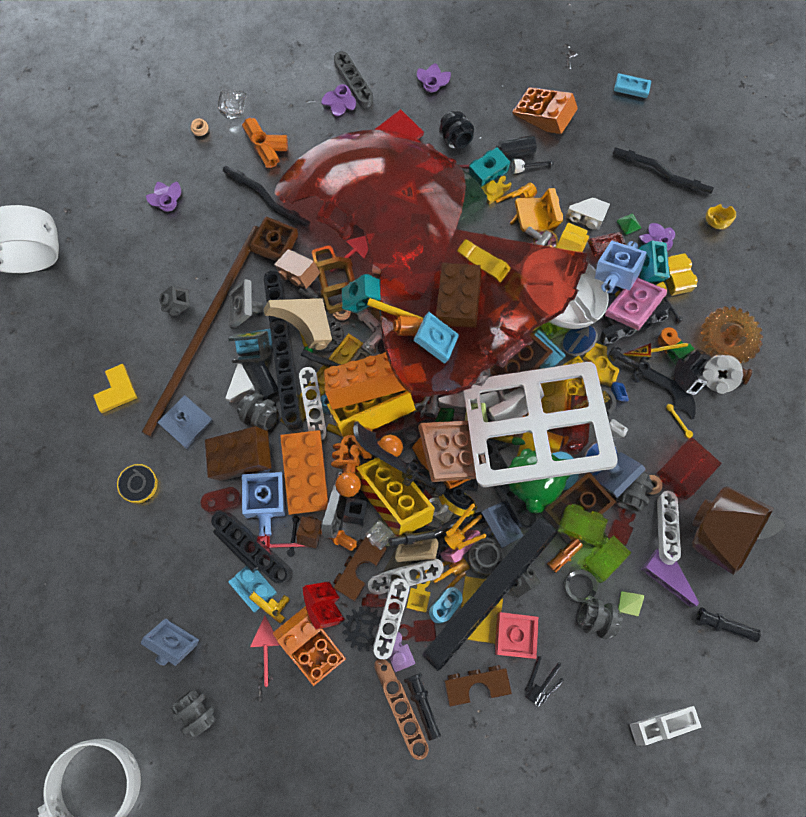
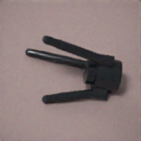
(538, 694)

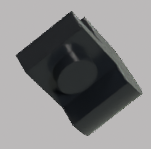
(688, 374)
(355, 509)

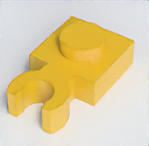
(495, 190)
(418, 597)

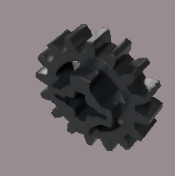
(356, 634)

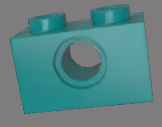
(495, 160)
(656, 262)
(357, 293)

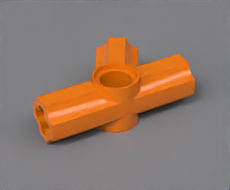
(270, 142)

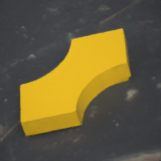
(606, 371)

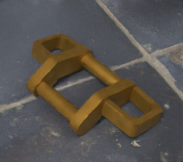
(332, 263)

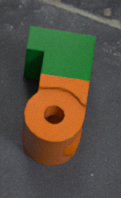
(670, 337)

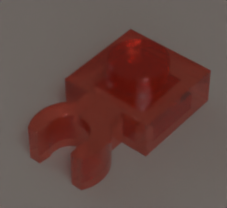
(621, 528)
(423, 630)

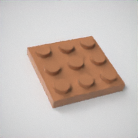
(448, 450)

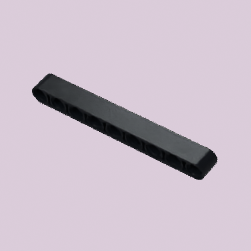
(283, 357)
(490, 593)

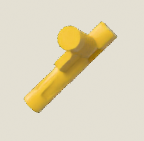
(271, 606)

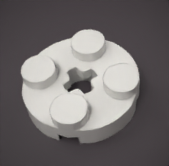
(722, 363)

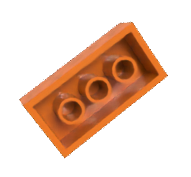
(360, 381)
(304, 472)

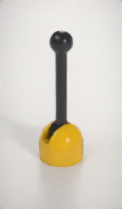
(678, 319)

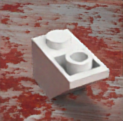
(588, 212)

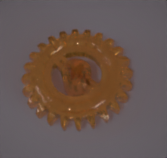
(724, 342)

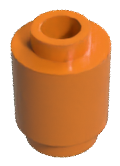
(407, 325)

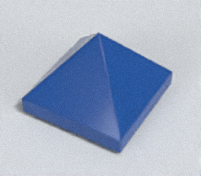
(619, 391)

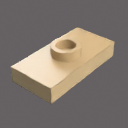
(418, 551)

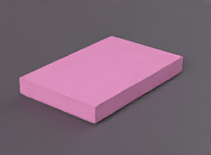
(637, 304)

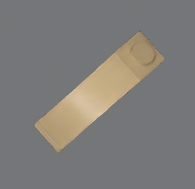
(307, 316)

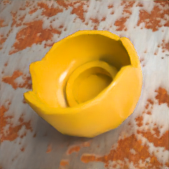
(720, 217)

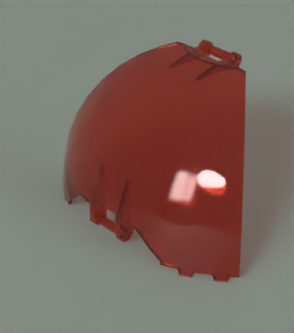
(390, 188)
(529, 295)

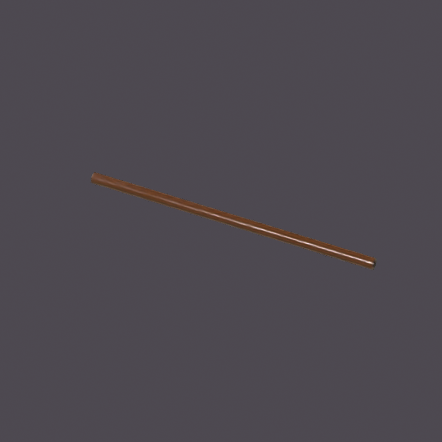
(199, 335)

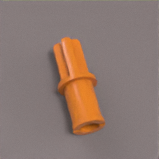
(344, 540)
(565, 555)

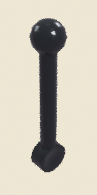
(295, 519)

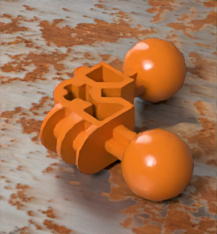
(348, 482)

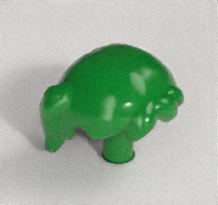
(536, 492)

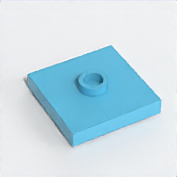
(436, 337)

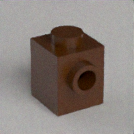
(309, 531)

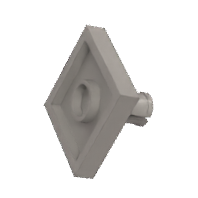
(241, 304)

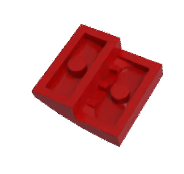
(321, 605)

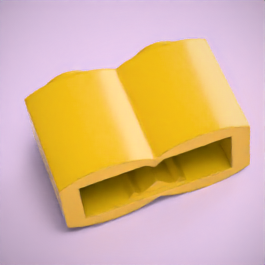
(573, 238)
(681, 276)

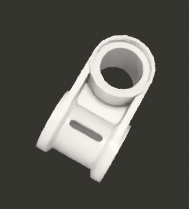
(444, 514)

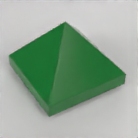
(629, 224)
(445, 415)

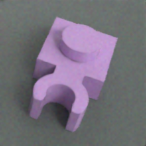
(401, 655)

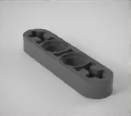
(350, 80)
(333, 512)

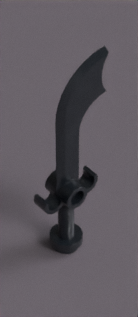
(682, 400)
(368, 441)

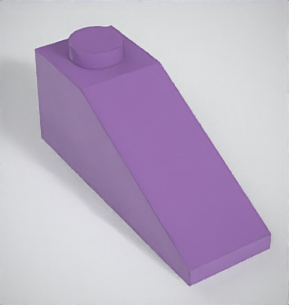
(670, 578)

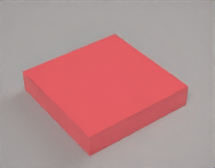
(516, 635)

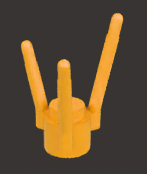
(526, 191)
(455, 537)
(455, 568)

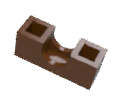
(347, 582)
(495, 681)

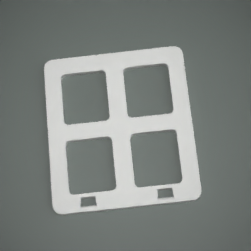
(538, 423)

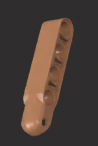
(401, 719)

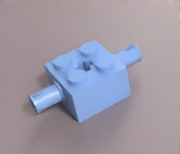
(620, 265)
(264, 509)

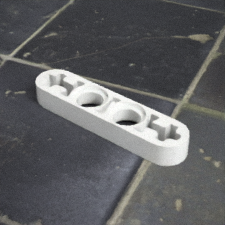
(310, 404)
(671, 527)
(404, 573)
(387, 617)

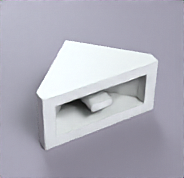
(239, 386)

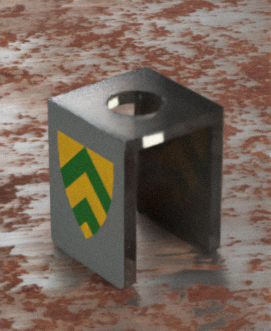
(262, 337)

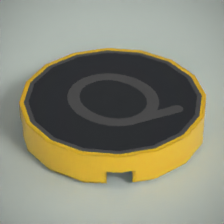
(137, 483)
(457, 505)

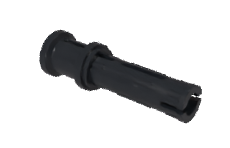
(718, 623)
(419, 696)

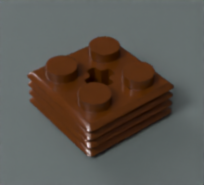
(271, 230)

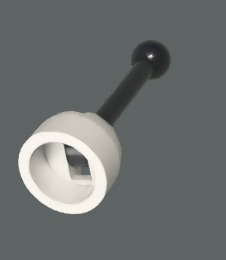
(519, 165)

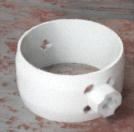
(25, 241)
(53, 799)

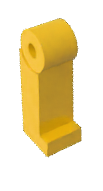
(489, 264)

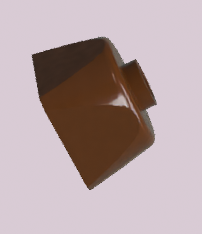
(729, 528)

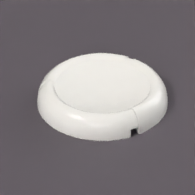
(588, 304)

